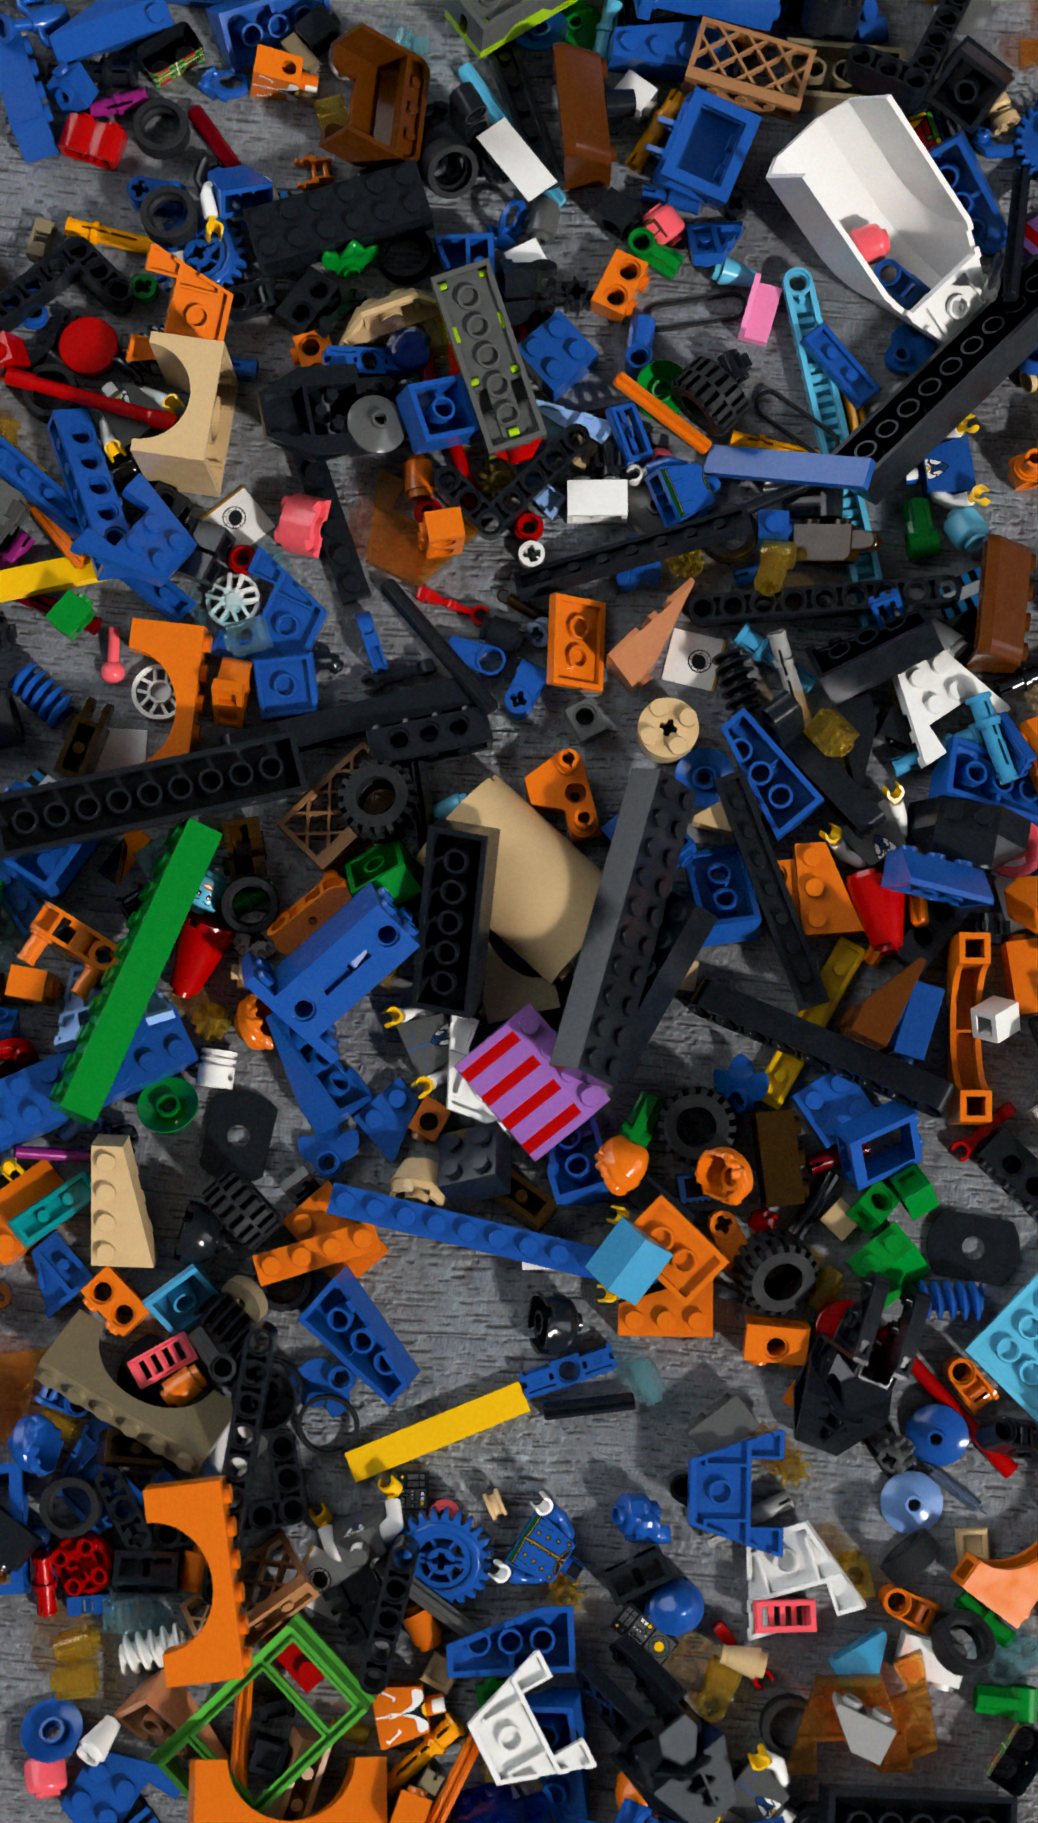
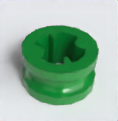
(146, 280)

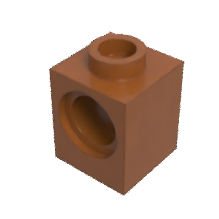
(432, 1106)

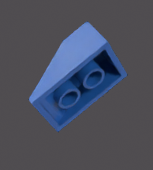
(723, 888)

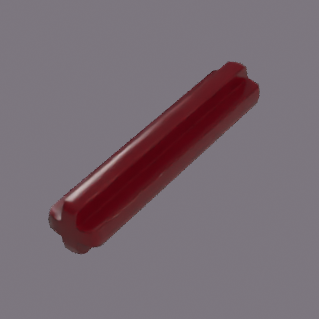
(213, 137)

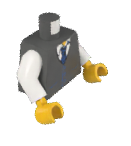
(118, 431)
(884, 838)
(427, 1044)
(364, 1533)
(760, 1789)

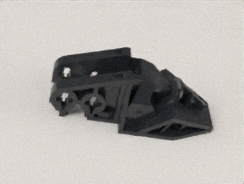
(302, 409)
(831, 1397)
(676, 1770)

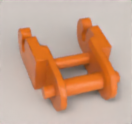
(316, 180)

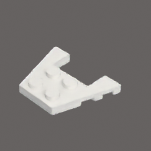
(932, 691)
(460, 1095)
(803, 1565)
(511, 1736)

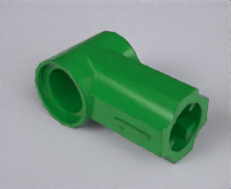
(660, 257)
(921, 537)
(642, 1118)
(1014, 1701)

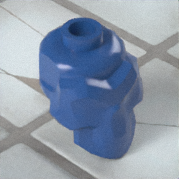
(640, 1519)

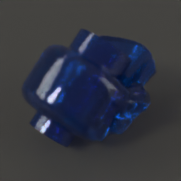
(409, 349)

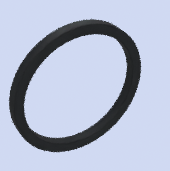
(323, 1452)

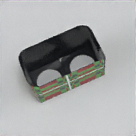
(171, 40)
(1025, 1773)

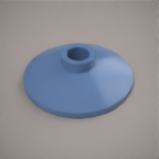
(902, 1489)

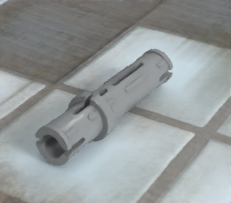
(785, 663)
(759, 1513)

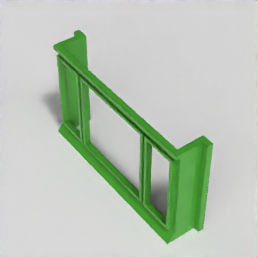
(327, 1662)

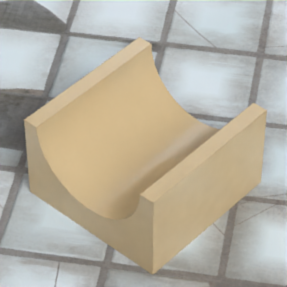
(195, 449)

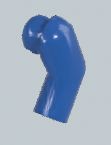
(990, 149)

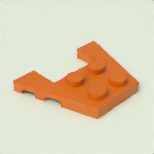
(196, 304)

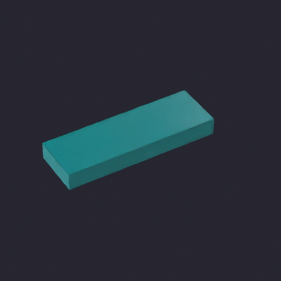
(52, 1210)

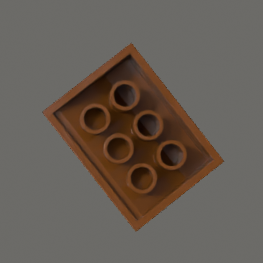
(877, 1015)

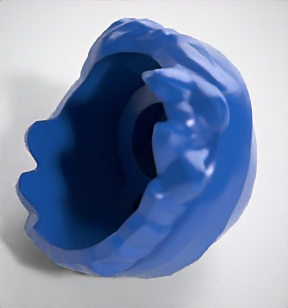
(35, 1444)
(675, 1607)

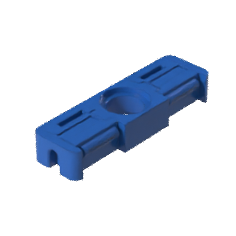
(353, 355)
(547, 1378)

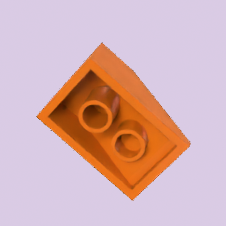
(19, 1196)

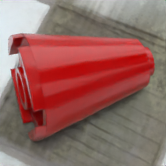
(878, 910)
(198, 952)

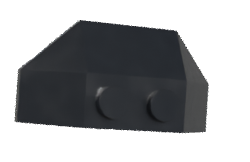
(968, 831)

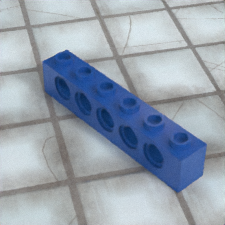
(88, 480)

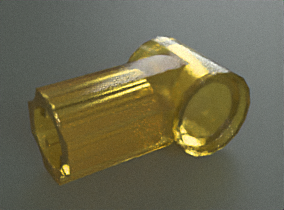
(775, 561)

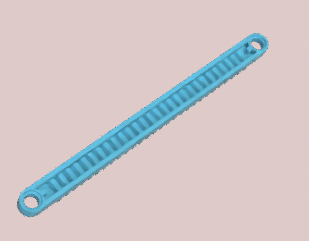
(827, 408)

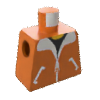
(280, 75)
(404, 1712)

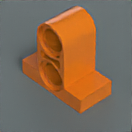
(231, 692)

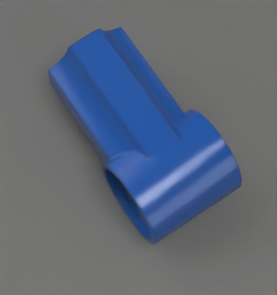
(872, 26)
(639, 343)

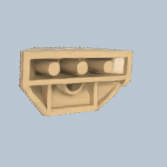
(378, 319)

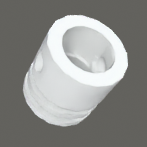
(216, 1069)

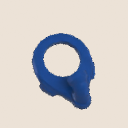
(213, 89)
(508, 235)

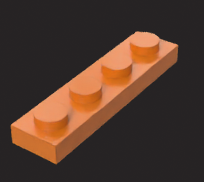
(316, 1253)

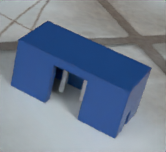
(86, 1604)

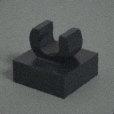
(298, 1184)

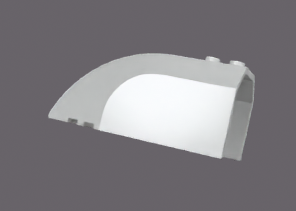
(870, 168)

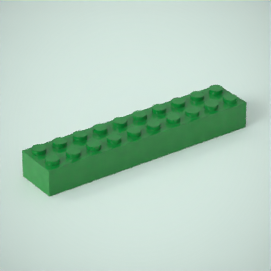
(135, 972)

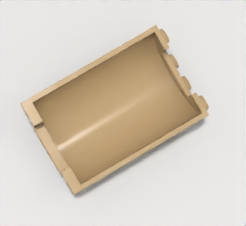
(541, 879)

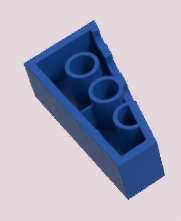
(661, 49)
(24, 100)
(772, 777)
(360, 1336)

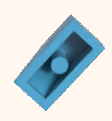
(862, 1655)

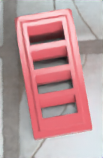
(139, 1374)
(808, 1615)

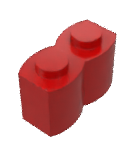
(93, 141)

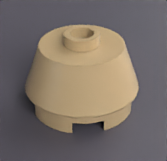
(417, 1182)

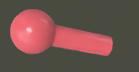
(113, 670)

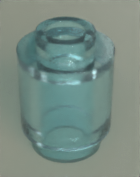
(646, 1381)

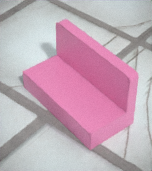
(759, 312)

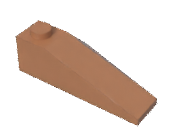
(639, 651)
(161, 1711)

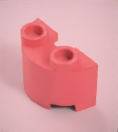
(301, 524)

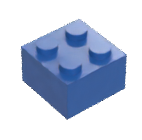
(557, 356)
(437, 414)
(828, 1104)

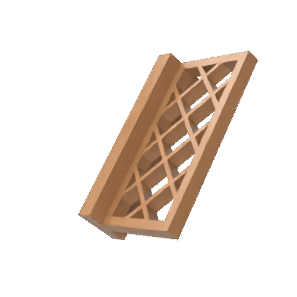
(743, 93)
(346, 841)
(283, 1599)

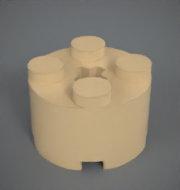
(655, 718)

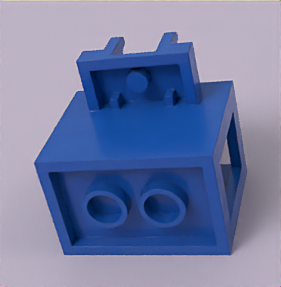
(704, 148)
(49, 872)

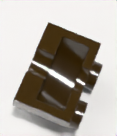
(244, 848)

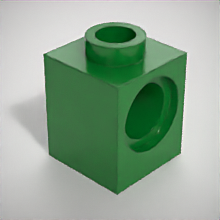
(71, 614)
(914, 1191)
(865, 1213)

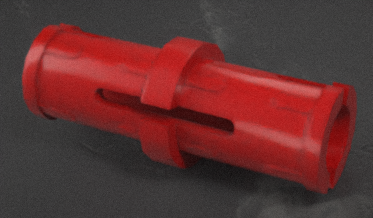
(44, 1583)

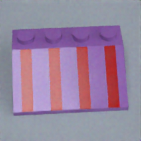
(521, 1087)

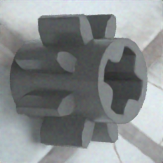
(896, 1453)

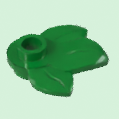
(351, 260)

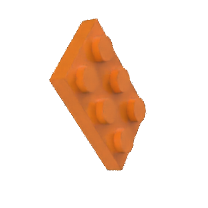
(576, 643)
(312, 1220)
(694, 1257)

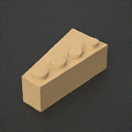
(118, 1209)

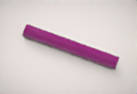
(56, 1154)

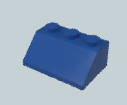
(936, 878)

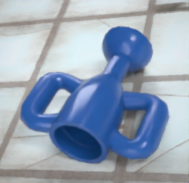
(40, 21)

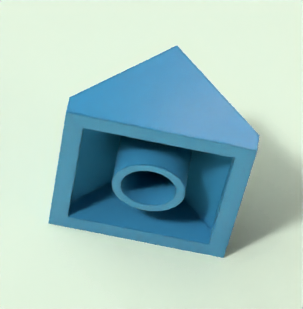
(628, 1261)
(180, 1298)

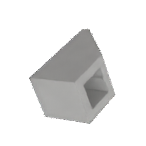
(865, 1729)

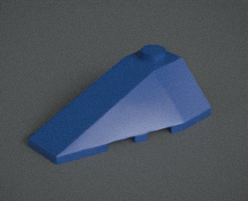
(244, 24)
(966, 178)
(323, 1091)
(508, 1644)
(562, 1721)

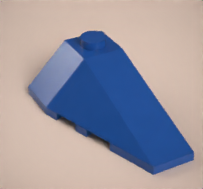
(109, 27)
(970, 776)
(573, 1168)

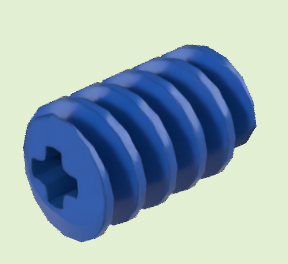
(41, 696)
(954, 1299)

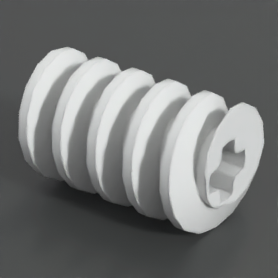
(149, 1650)

